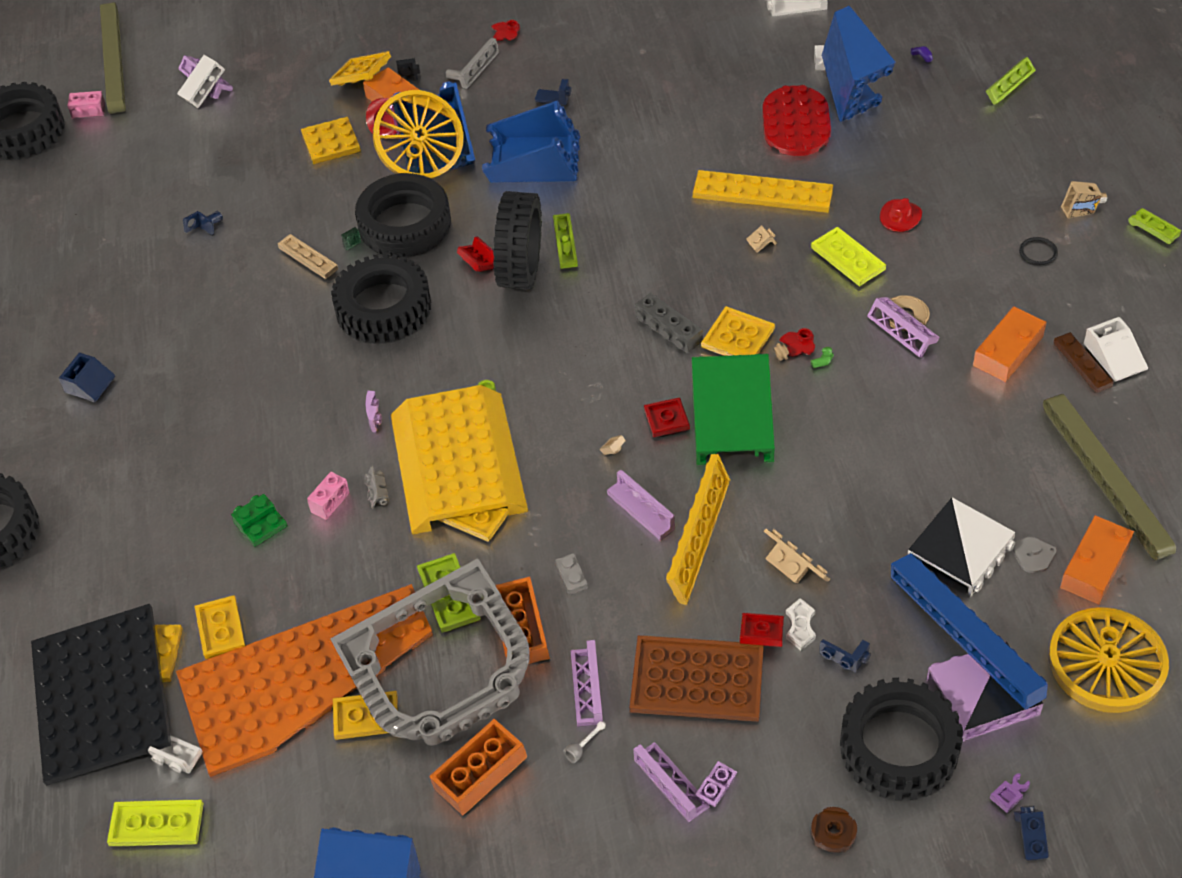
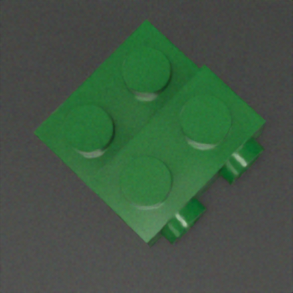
(258, 519)

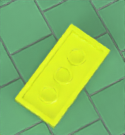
(848, 256)
(155, 823)

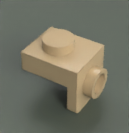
(761, 238)

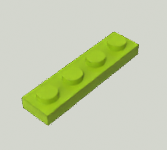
(1010, 80)
(565, 241)

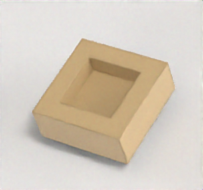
(613, 445)

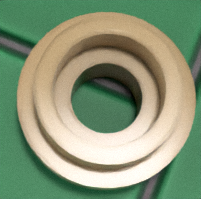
(781, 352)

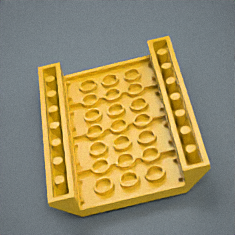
(456, 456)

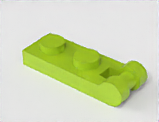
(1155, 226)

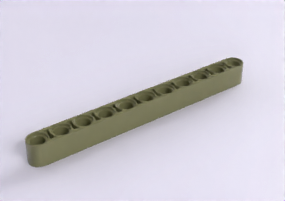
(112, 58)
(1109, 477)

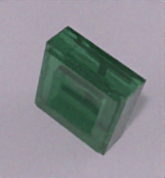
(351, 238)

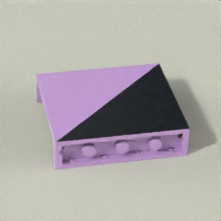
(977, 697)

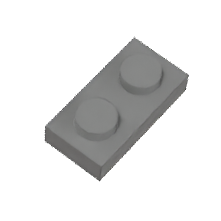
(571, 574)

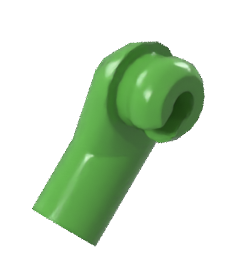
(825, 358)

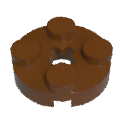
(833, 842)

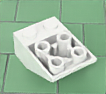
(1115, 349)

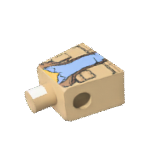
(1082, 199)

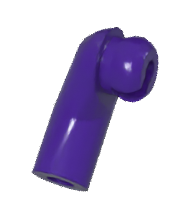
(924, 52)

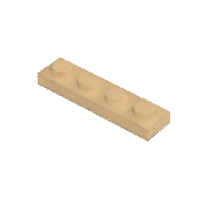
(308, 256)

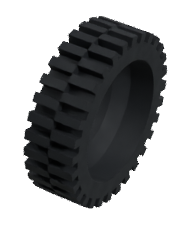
(387, 322)

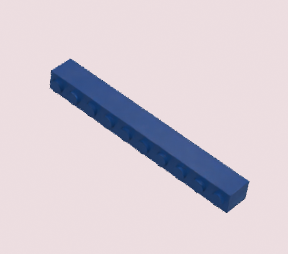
(969, 631)

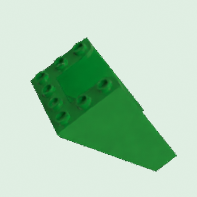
(732, 405)

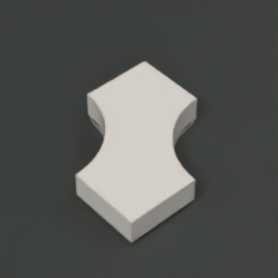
(800, 633)

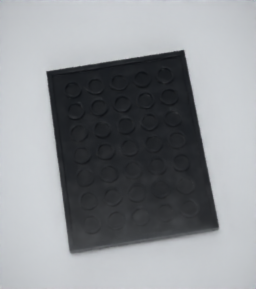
(99, 694)

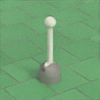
(574, 751)

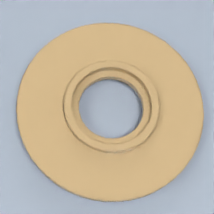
(920, 309)

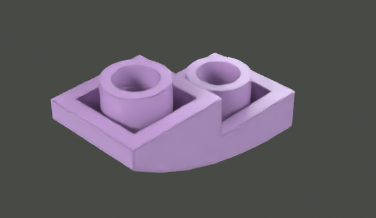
(372, 411)
(716, 784)

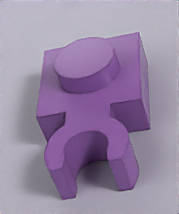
(1009, 795)

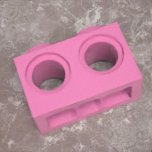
(328, 495)

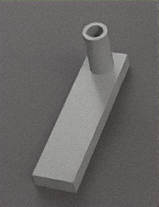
(476, 65)

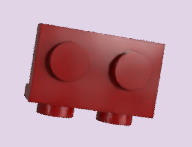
(477, 255)

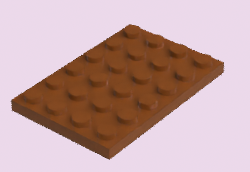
(697, 678)

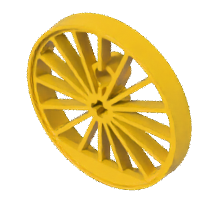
(428, 101)
(1109, 659)

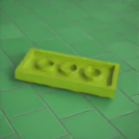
(448, 613)

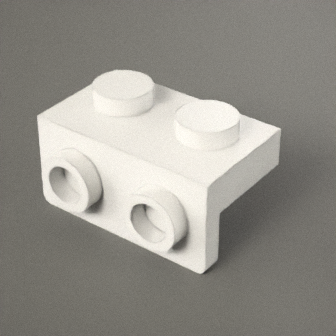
(179, 756)

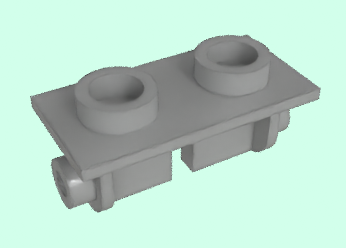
(376, 487)

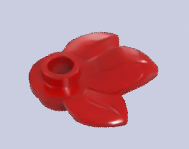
(506, 30)
(799, 342)

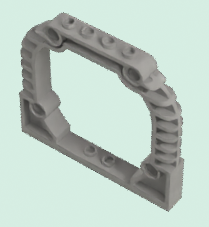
(468, 585)

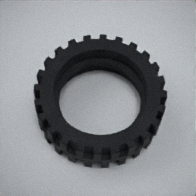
(37, 134)
(517, 240)
(21, 527)
(909, 699)

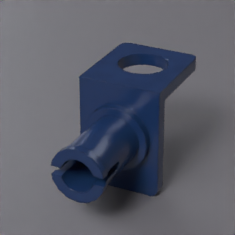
(202, 221)

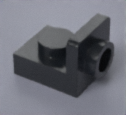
(408, 67)

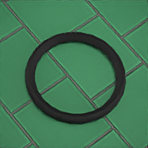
(1038, 262)

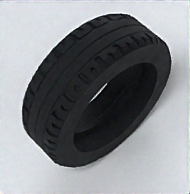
(397, 190)

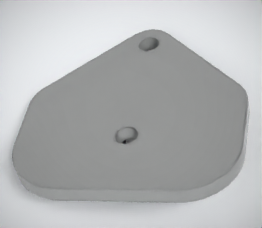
(1039, 553)

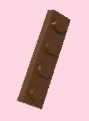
(1083, 362)

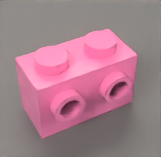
(86, 104)

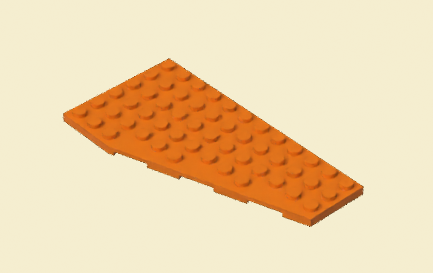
(276, 686)

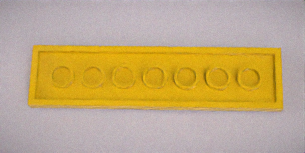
(763, 191)
(698, 529)

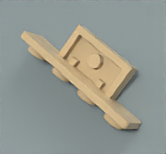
(789, 561)

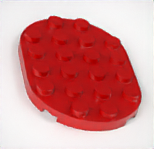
(796, 120)

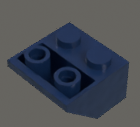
(86, 377)

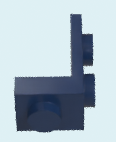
(549, 96)
(845, 659)
(1032, 832)

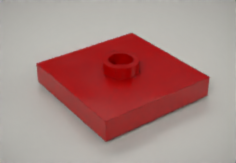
(666, 417)
(762, 629)

